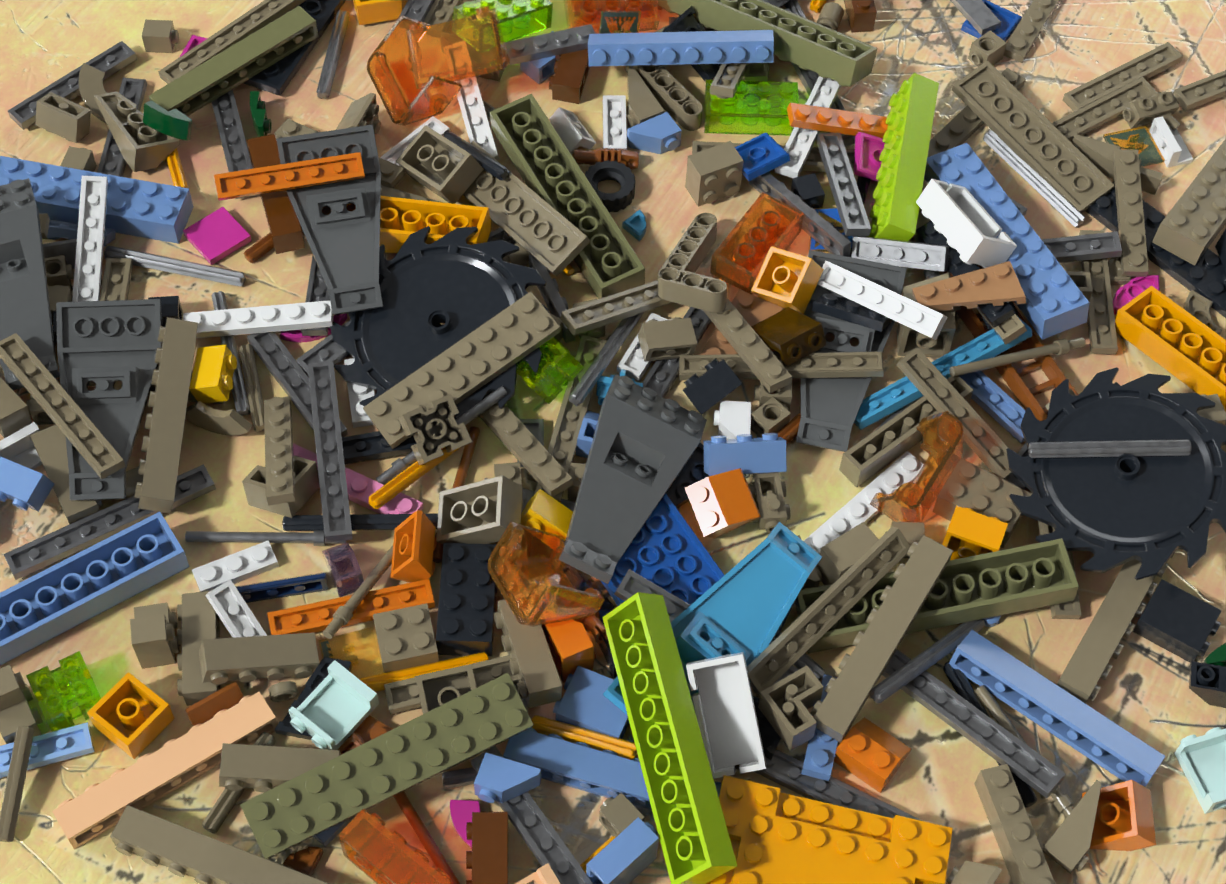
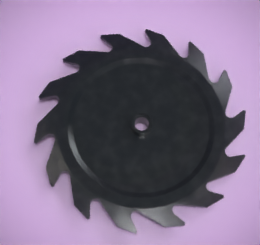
(431, 287)
(1116, 513)

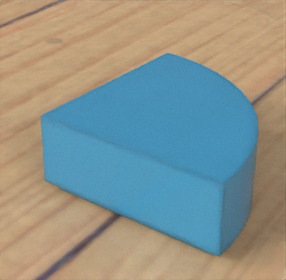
(635, 225)

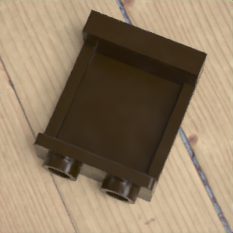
(791, 335)

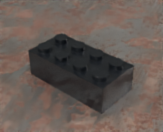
(466, 601)

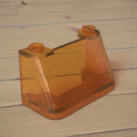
(457, 47)
(944, 443)
(532, 578)

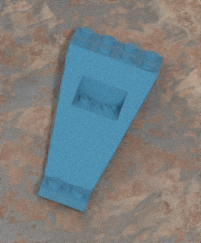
(743, 606)

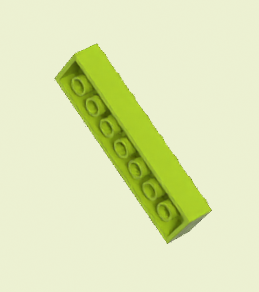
(903, 159)

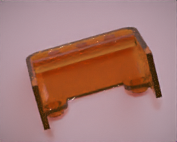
(394, 80)

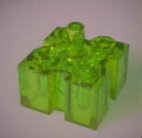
(555, 369)
(64, 691)

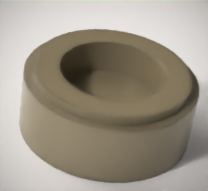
(283, 691)

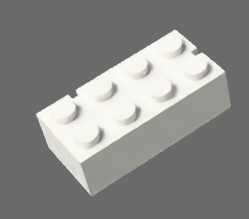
(965, 224)
(726, 714)

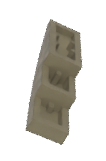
(1101, 156)

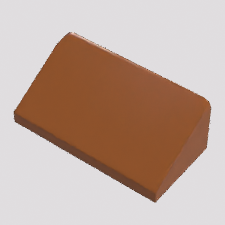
(212, 704)

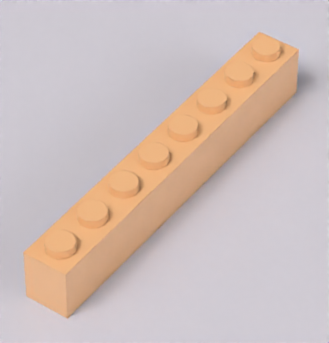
(163, 770)

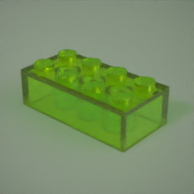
(515, 17)
(753, 109)

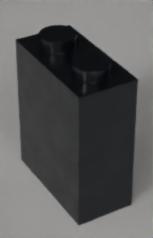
(1178, 622)

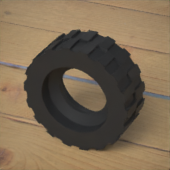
(613, 171)

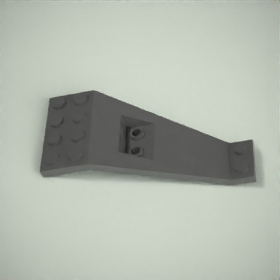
(344, 240)
(23, 278)
(103, 346)
(833, 403)
(629, 468)

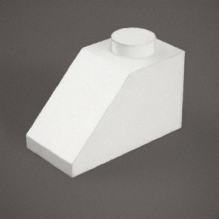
(733, 418)

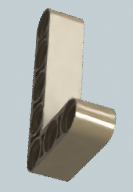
(671, 95)
(677, 276)

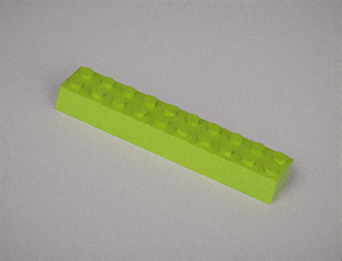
(668, 741)

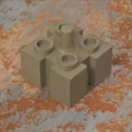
(434, 429)

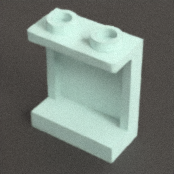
(334, 708)
(1205, 767)

